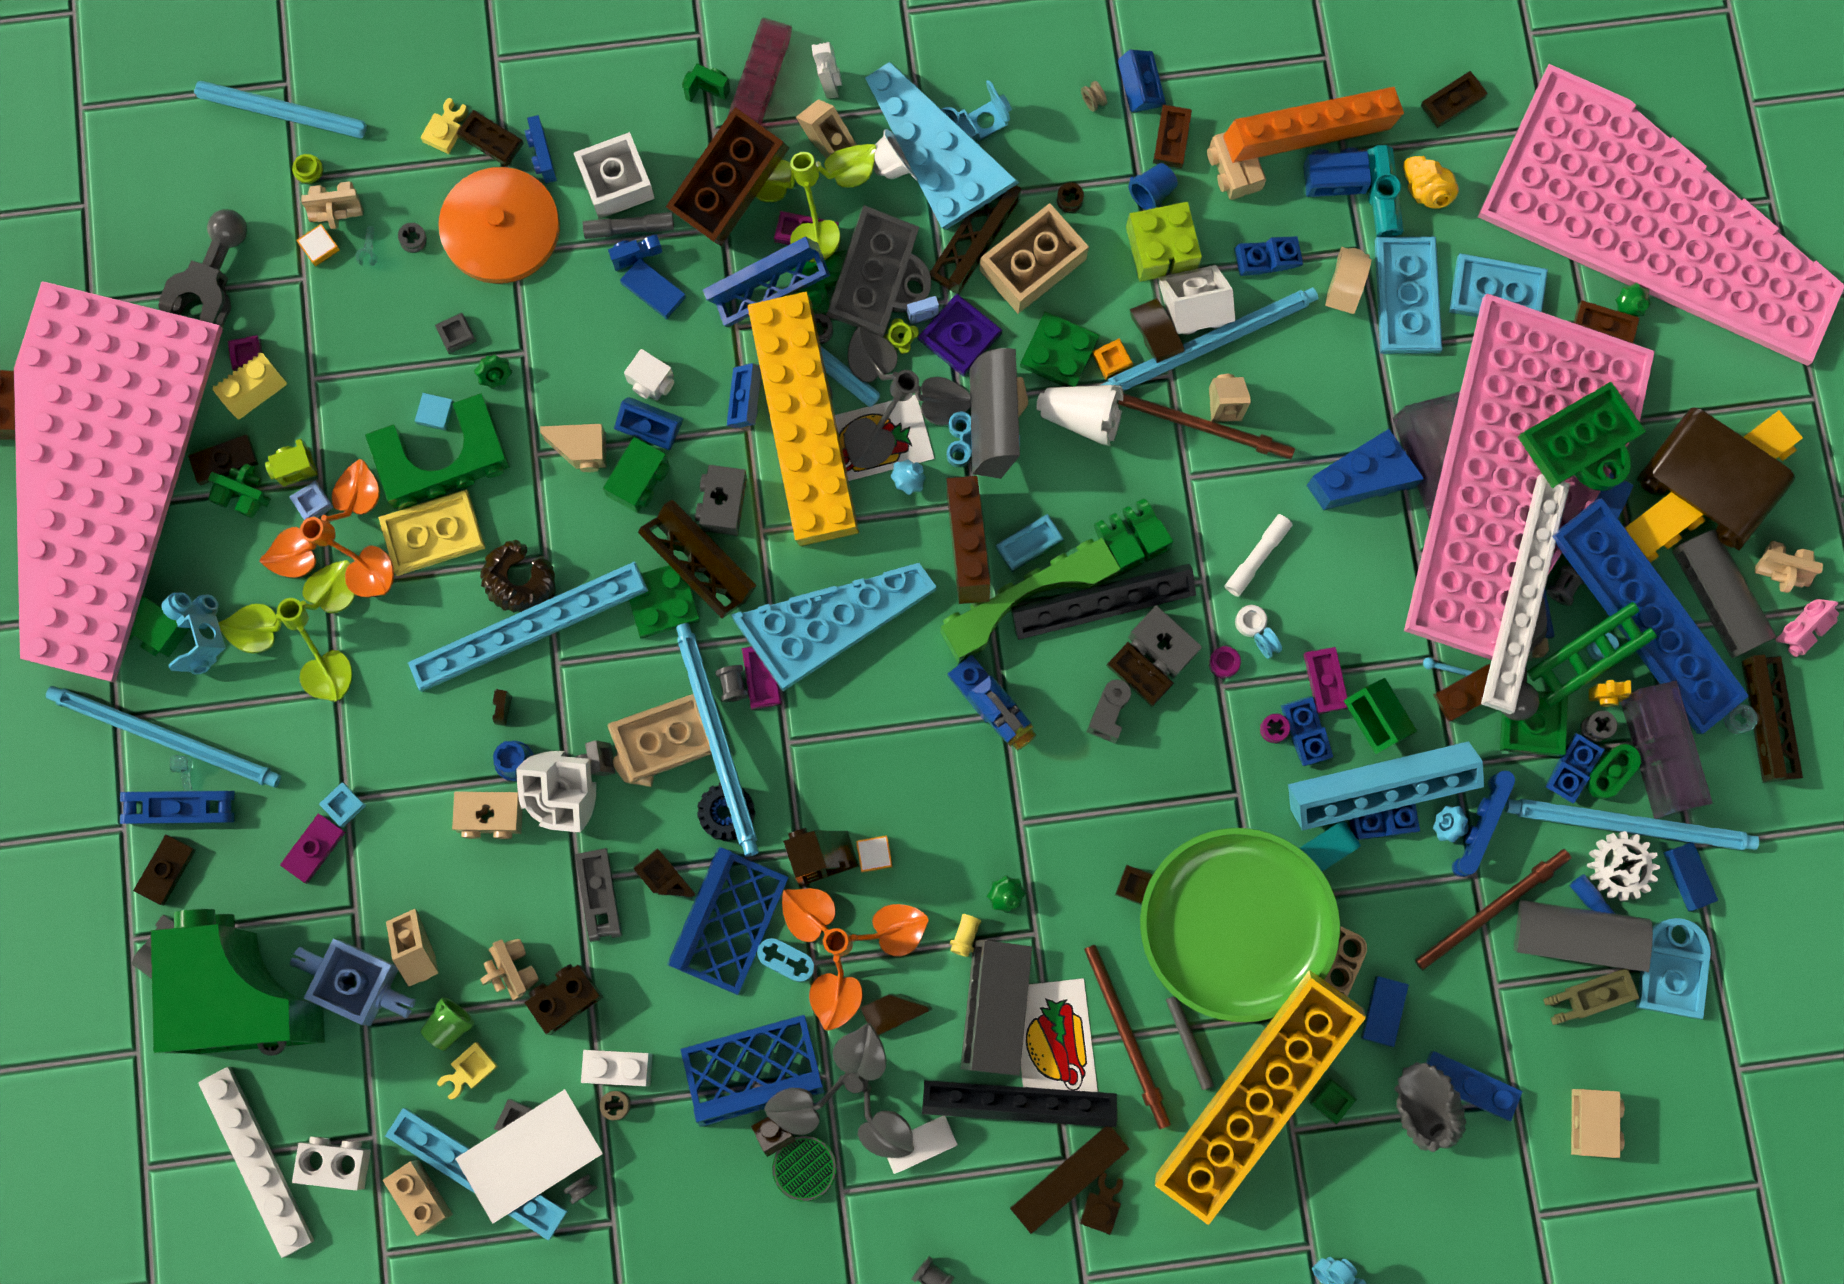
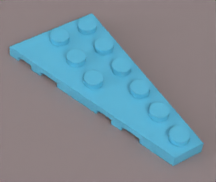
(945, 159)
(819, 625)

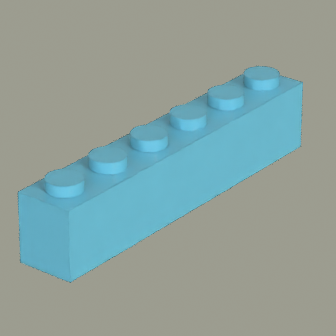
(1386, 785)

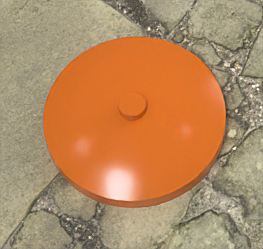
(499, 225)

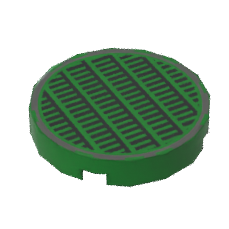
(804, 1168)

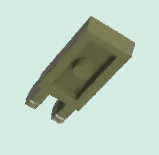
(1595, 995)

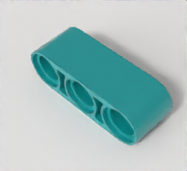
(1331, 845)

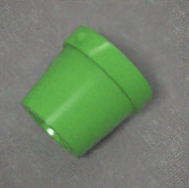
(446, 1024)

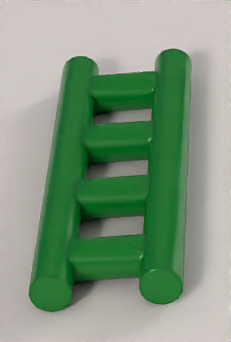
(1610, 659)

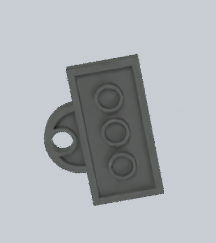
(878, 273)

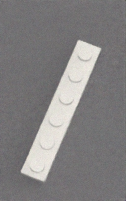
(256, 1162)

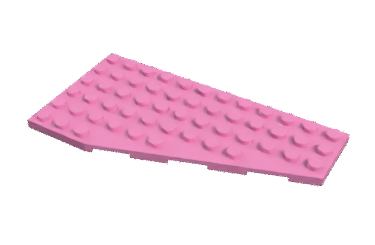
(1643, 209)
(1515, 377)
(98, 453)

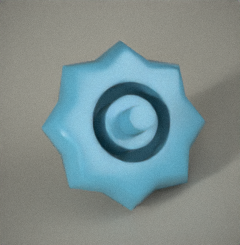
(908, 476)
(1450, 824)

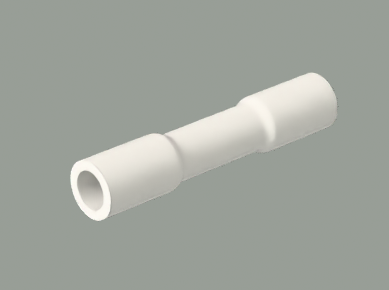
(1269, 541)

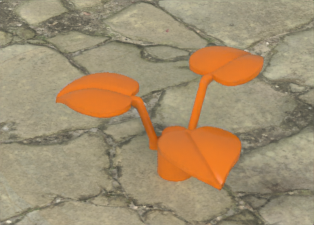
(292, 549)
(809, 913)

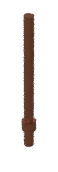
(1262, 444)
(1540, 873)
(1152, 1096)

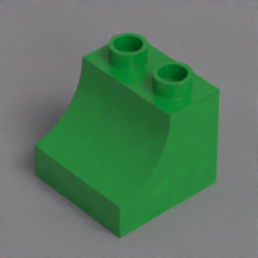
(217, 992)

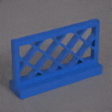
(702, 909)
(750, 1099)

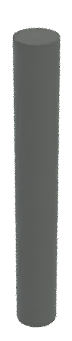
(1189, 1043)

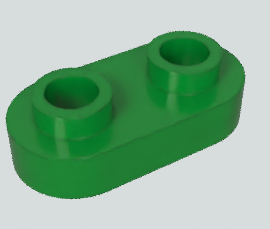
(1612, 773)

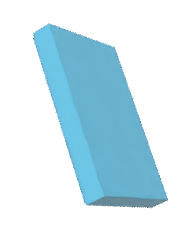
(1506, 280)

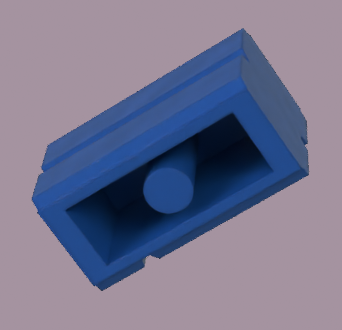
(1337, 173)

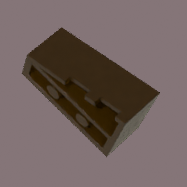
(819, 854)

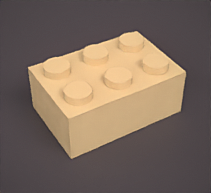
(1033, 258)

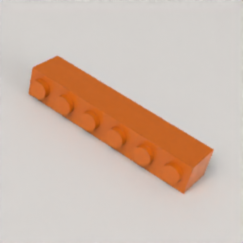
(1313, 124)

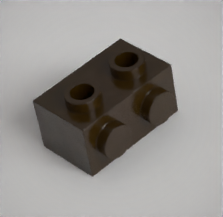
(562, 999)

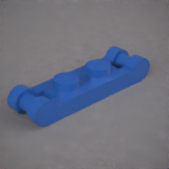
(176, 807)
(1480, 835)

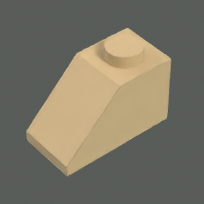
(825, 128)
(1228, 398)
(579, 444)
(411, 948)

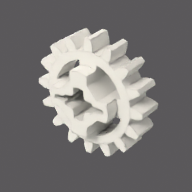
(1617, 854)

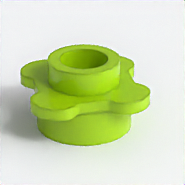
(910, 332)

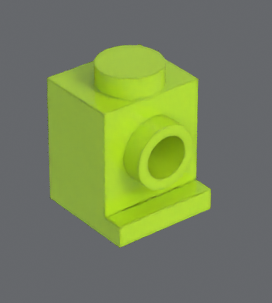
(291, 464)

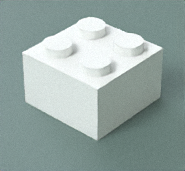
(614, 175)

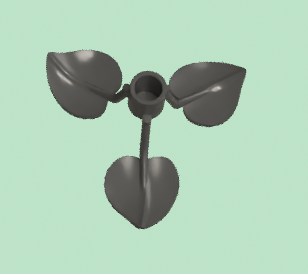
(874, 357)
(862, 1060)

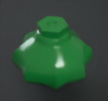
(1633, 300)
(493, 371)
(1006, 894)

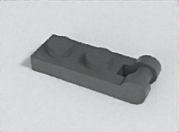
(598, 893)

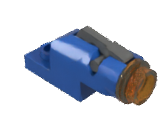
(992, 703)

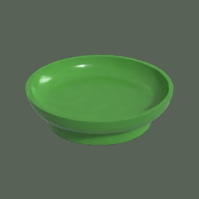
(1238, 923)

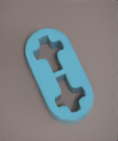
(789, 953)

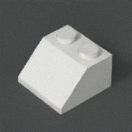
(1197, 299)

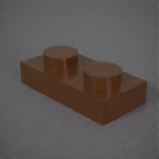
(1172, 136)
(1606, 321)
(1463, 694)

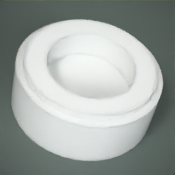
(1251, 620)

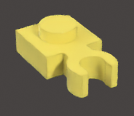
(443, 129)
(470, 1068)

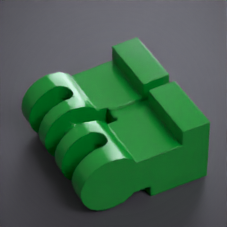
(1146, 543)

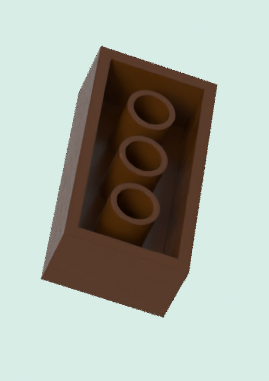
(727, 176)

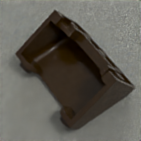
(1718, 475)

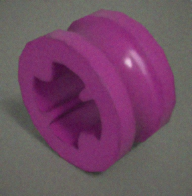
(1276, 738)

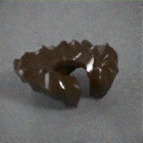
(513, 597)

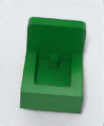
(707, 79)

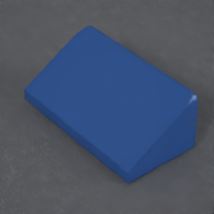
(1141, 80)
(648, 423)
(1690, 876)

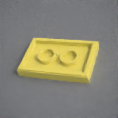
(431, 532)

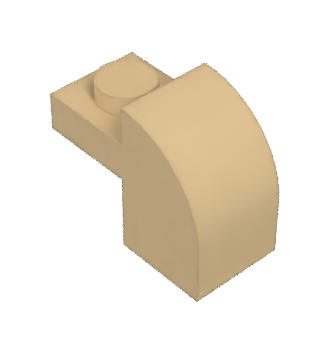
(1348, 279)

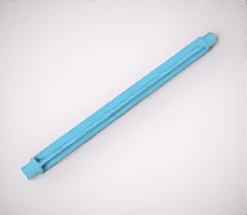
(1216, 339)
(163, 736)
(717, 740)
(1632, 824)

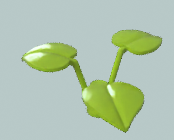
(849, 167)
(253, 629)

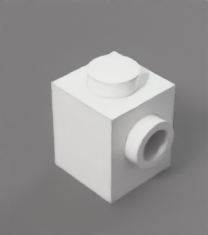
(649, 376)

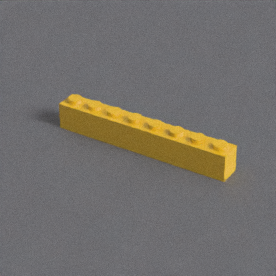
(1672, 515)

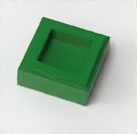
(1333, 1101)

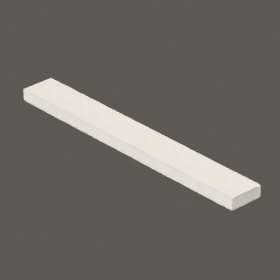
(1525, 596)

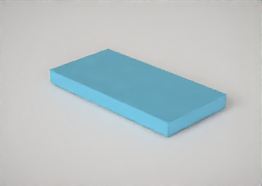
(1408, 295)

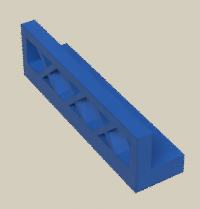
(764, 270)

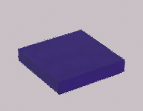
(959, 334)

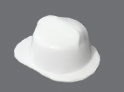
(890, 158)

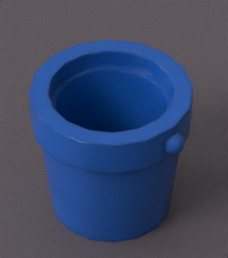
(1152, 186)
(508, 758)

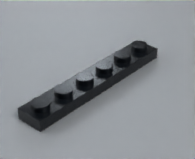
(1103, 601)
(1020, 1103)

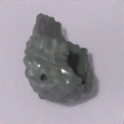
(1430, 1107)

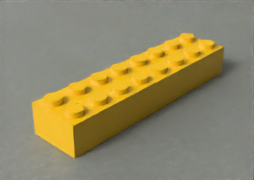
(803, 419)
(1259, 1097)

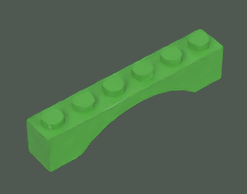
(1084, 569)

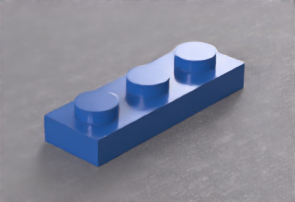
(1478, 1088)

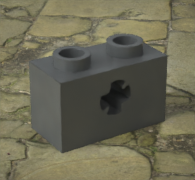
(724, 517)
(1180, 646)

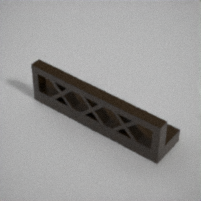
(980, 240)
(703, 557)
(1766, 732)

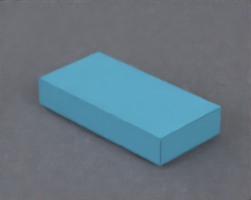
(1029, 543)

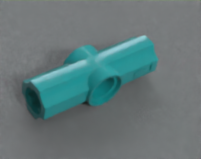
(1385, 208)

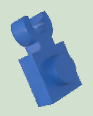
(628, 252)

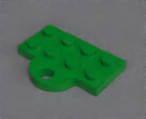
(1585, 440)

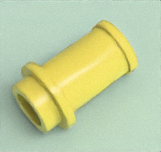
(965, 935)

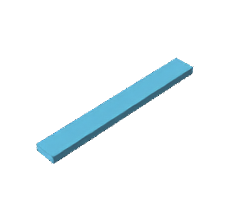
(527, 626)

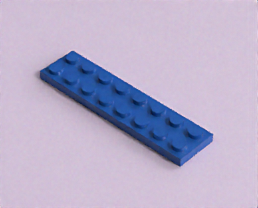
(1622, 574)

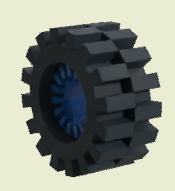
(709, 818)

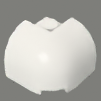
(557, 790)

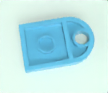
(1676, 971)

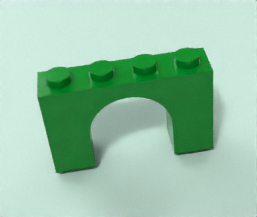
(480, 457)

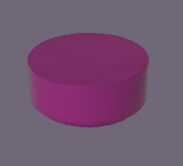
(1224, 662)

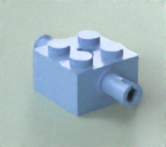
(333, 992)

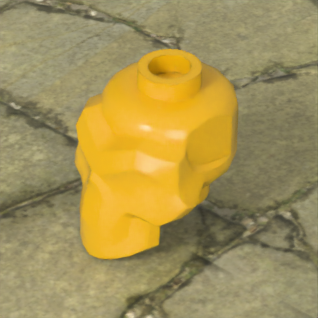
(1430, 182)

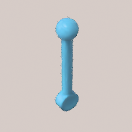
(1429, 663)

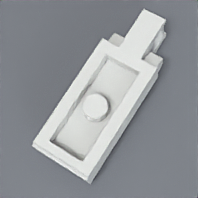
(827, 68)

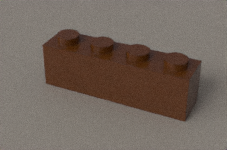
(968, 540)

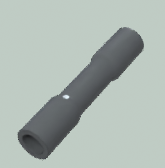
(610, 227)

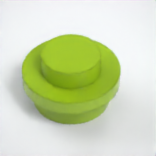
(307, 168)

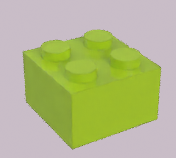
(1160, 236)

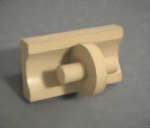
(332, 205)
(1788, 569)
(503, 956)

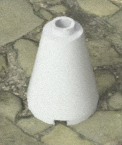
(1084, 410)

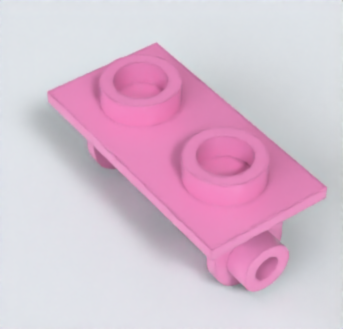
(1817, 617)

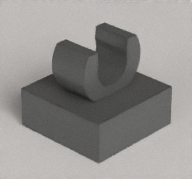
(600, 758)

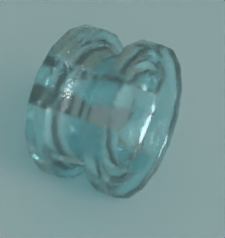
(1746, 712)

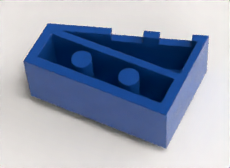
(1364, 473)

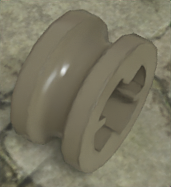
(1094, 96)
(609, 1097)

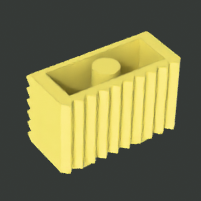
(249, 386)

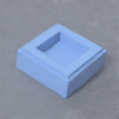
(922, 310)
(311, 501)

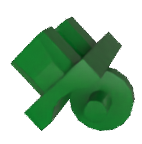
(250, 498)

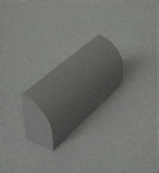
(994, 412)
(1723, 593)
(1584, 935)
(996, 1007)

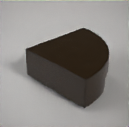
(502, 700)

